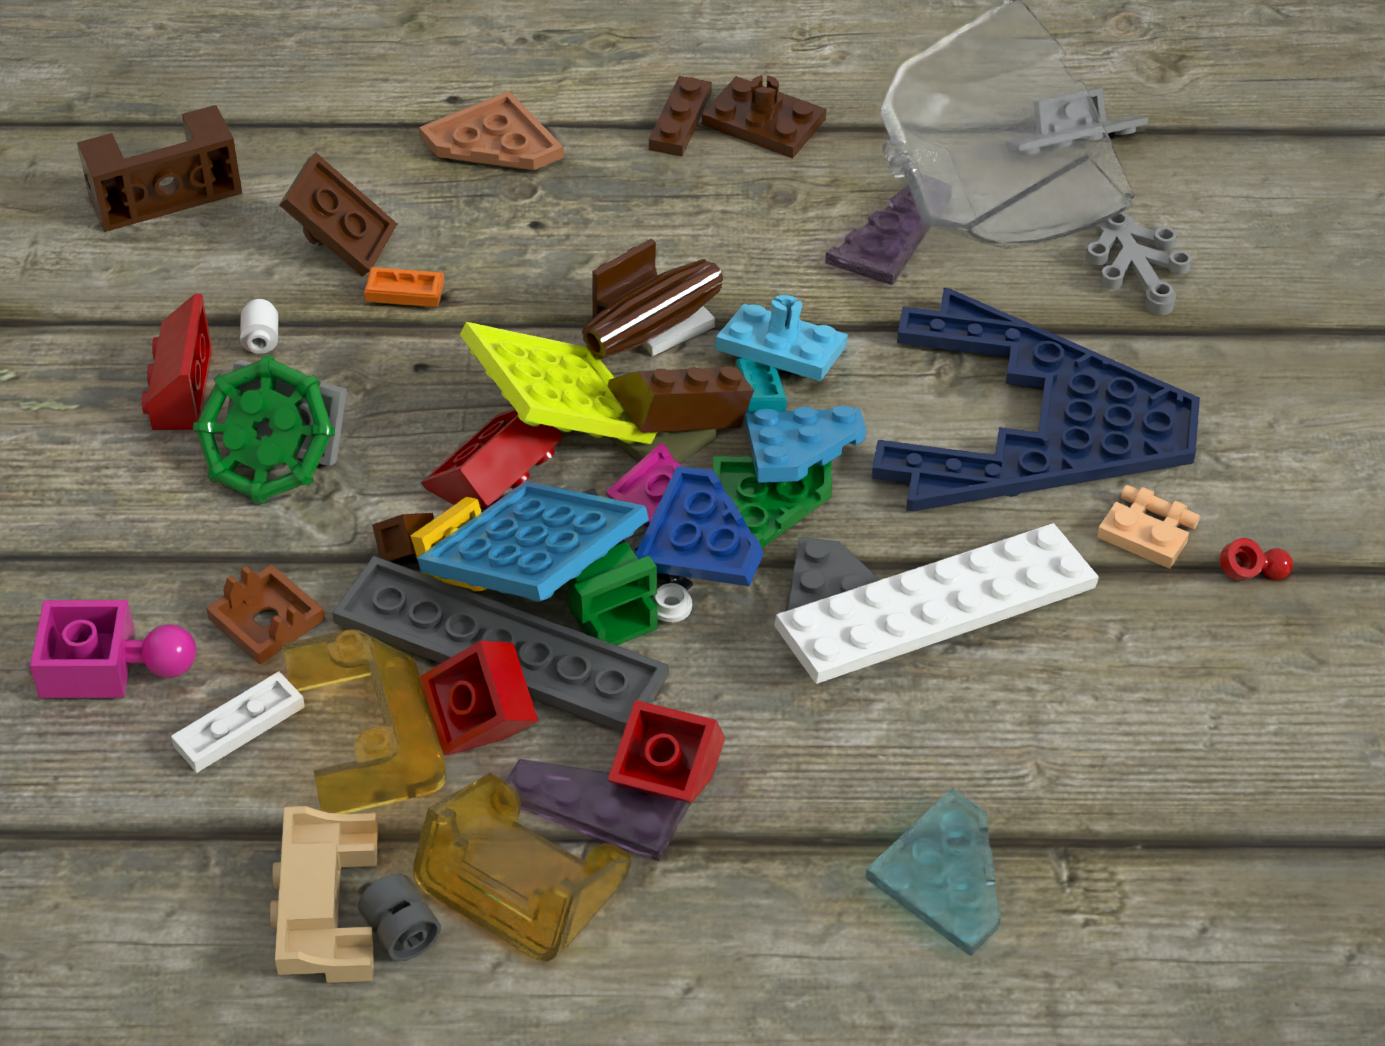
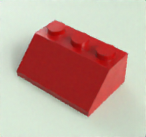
(179, 368)
(493, 460)

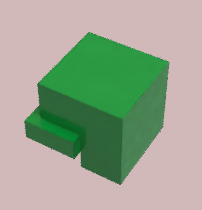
(614, 596)

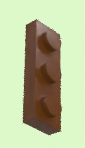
(680, 116)

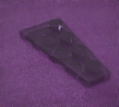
(884, 243)
(596, 807)

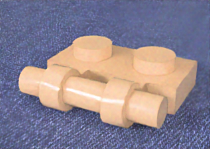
(1144, 534)

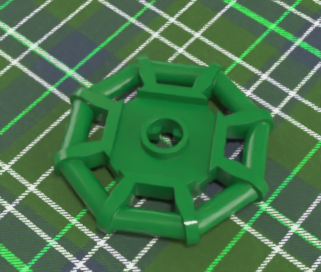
(242, 434)

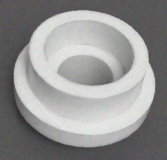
(672, 602)

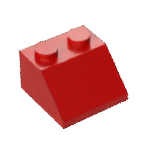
(478, 697)
(667, 752)

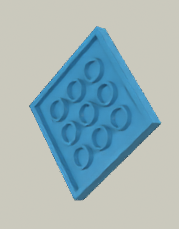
(533, 540)

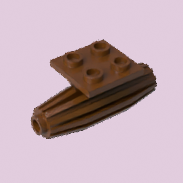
(638, 305)

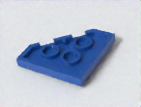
(700, 532)

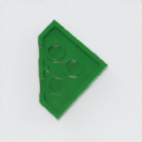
(772, 506)

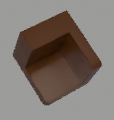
(394, 535)

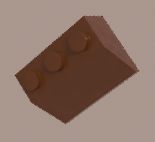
(683, 398)

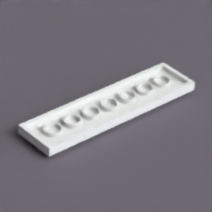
(934, 602)

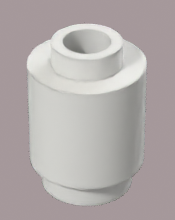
(259, 326)

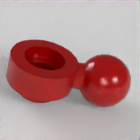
(1274, 563)

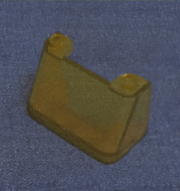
(509, 876)

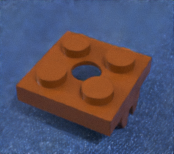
(269, 592)

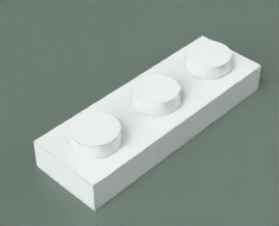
(237, 721)

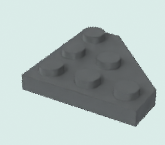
(825, 570)

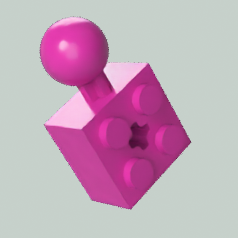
(89, 646)

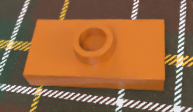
(404, 287)

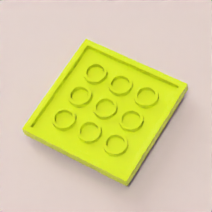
(552, 383)

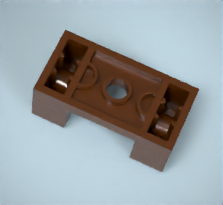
(129, 188)

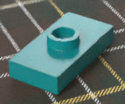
(766, 385)

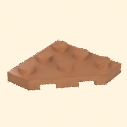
(493, 133)

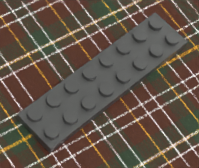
(556, 661)

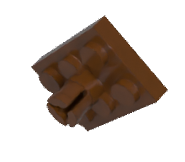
(764, 115)
(338, 215)

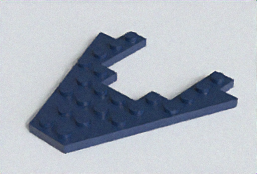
(1092, 423)

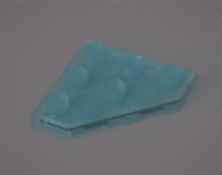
(944, 872)

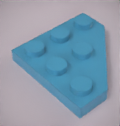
(792, 441)

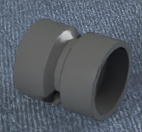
(399, 917)

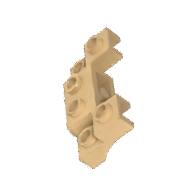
(309, 894)

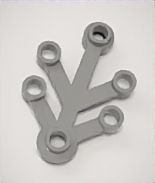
(1122, 231)

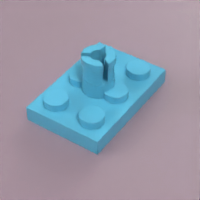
(782, 338)

